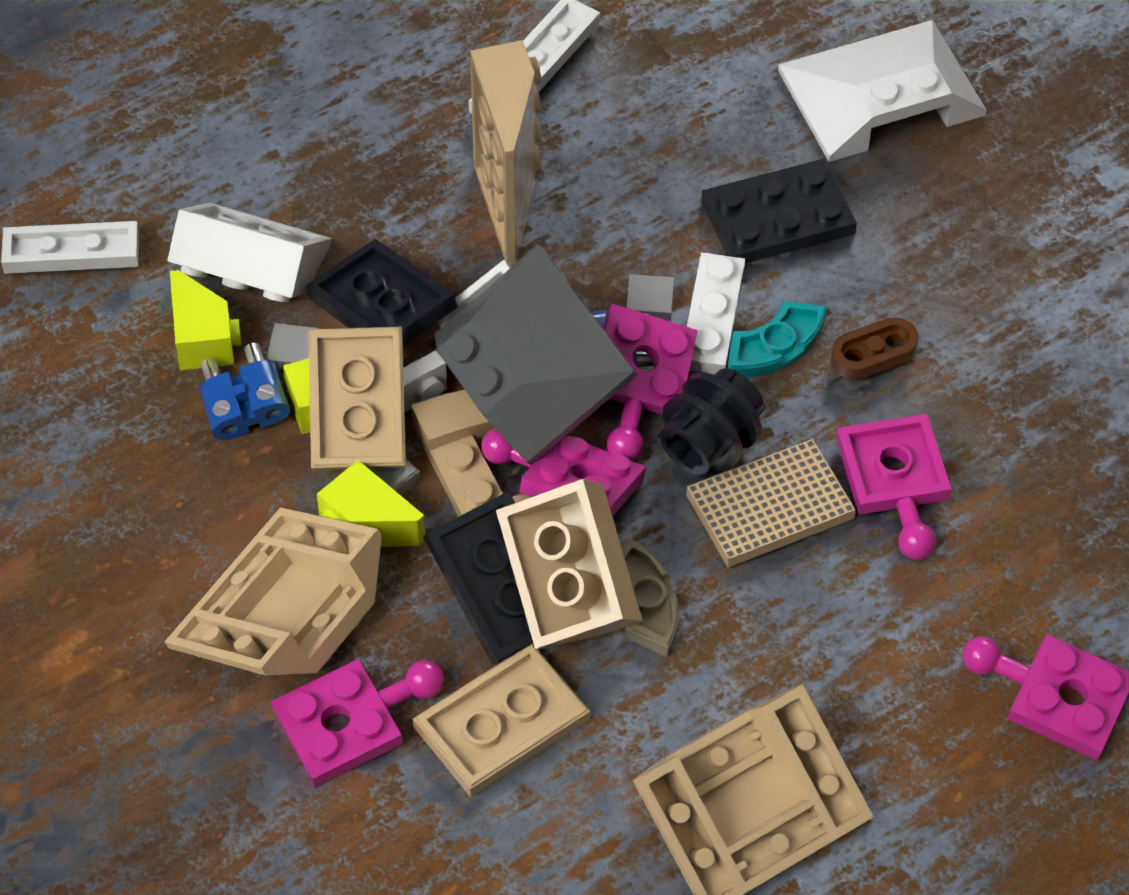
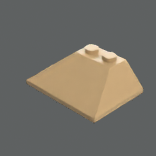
(286, 597)
(752, 796)

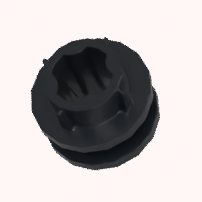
(712, 421)

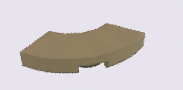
(655, 600)

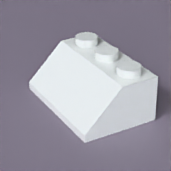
(246, 250)

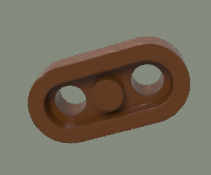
(871, 348)

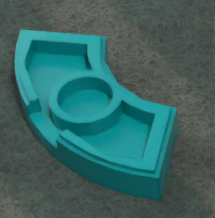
(779, 341)

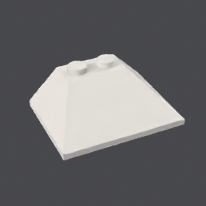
(876, 84)

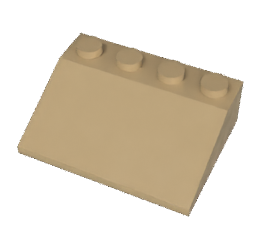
(506, 136)

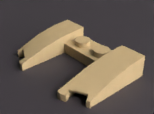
(449, 433)

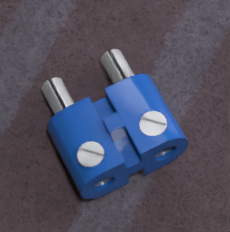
(245, 398)

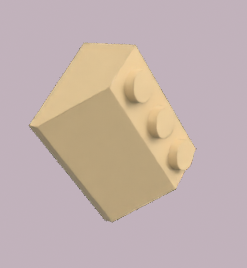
(569, 564)

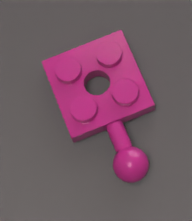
(671, 351)
(569, 462)
(883, 489)
(349, 693)
(1038, 700)

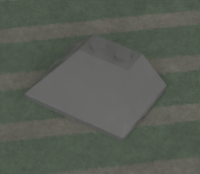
(532, 356)

